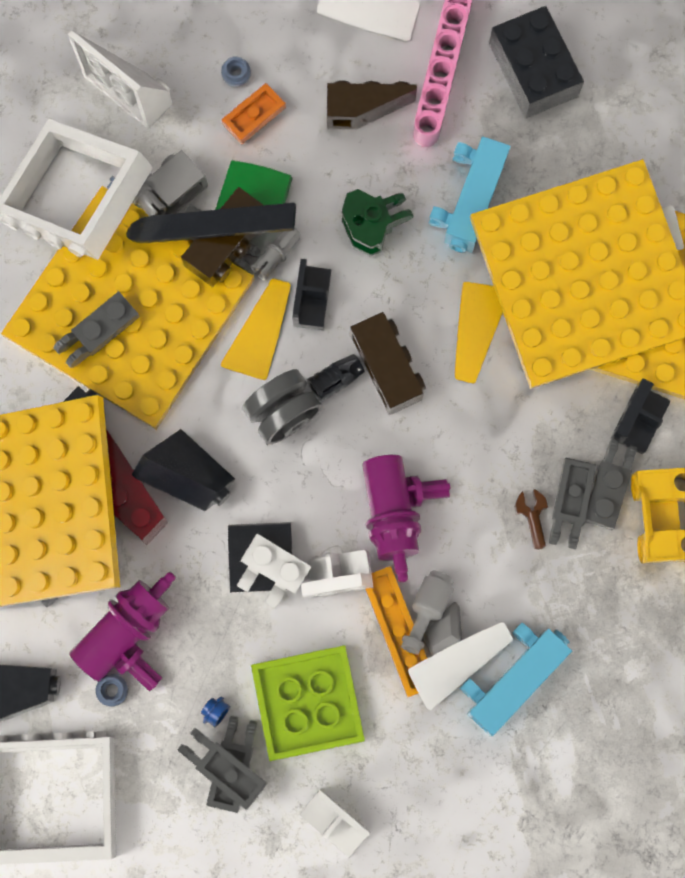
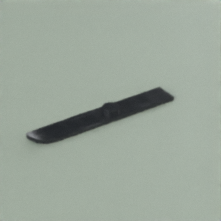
(213, 223)

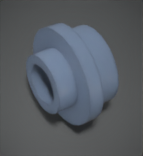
(232, 64)
(101, 690)

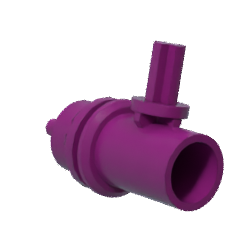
(390, 498)
(115, 636)

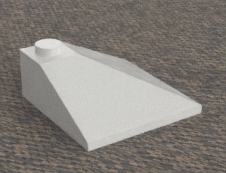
(122, 81)

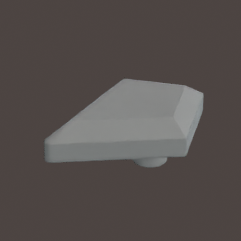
(444, 631)

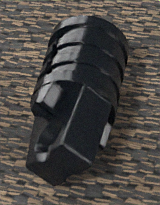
(335, 377)

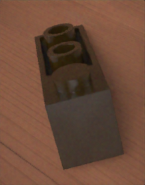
(360, 104)

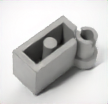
(171, 186)

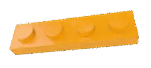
(394, 623)

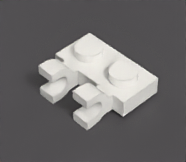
(276, 565)

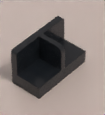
(311, 296)
(641, 417)

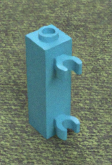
(477, 193)
(519, 681)

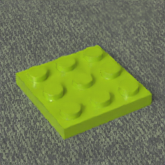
(307, 703)

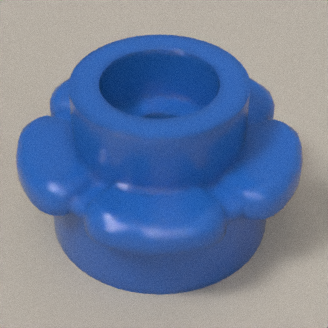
(215, 711)

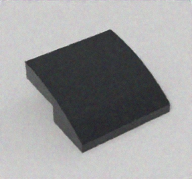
(239, 540)

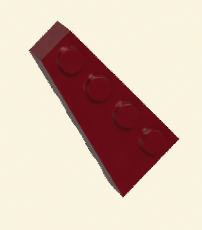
(131, 499)

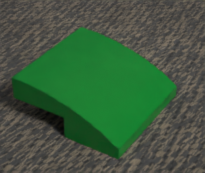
(260, 182)

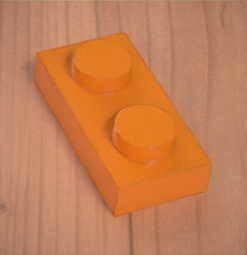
(253, 113)

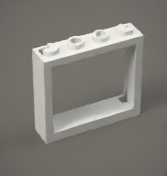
(109, 212)
(64, 741)

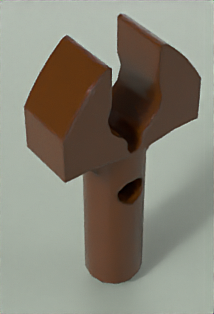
(533, 517)

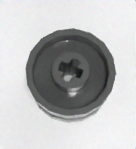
(282, 406)

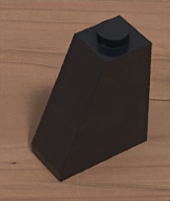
(185, 472)
(26, 689)

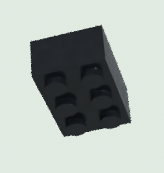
(535, 62)

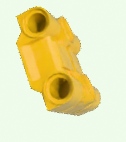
(660, 514)

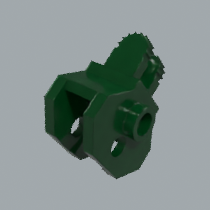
(368, 219)

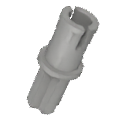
(275, 253)

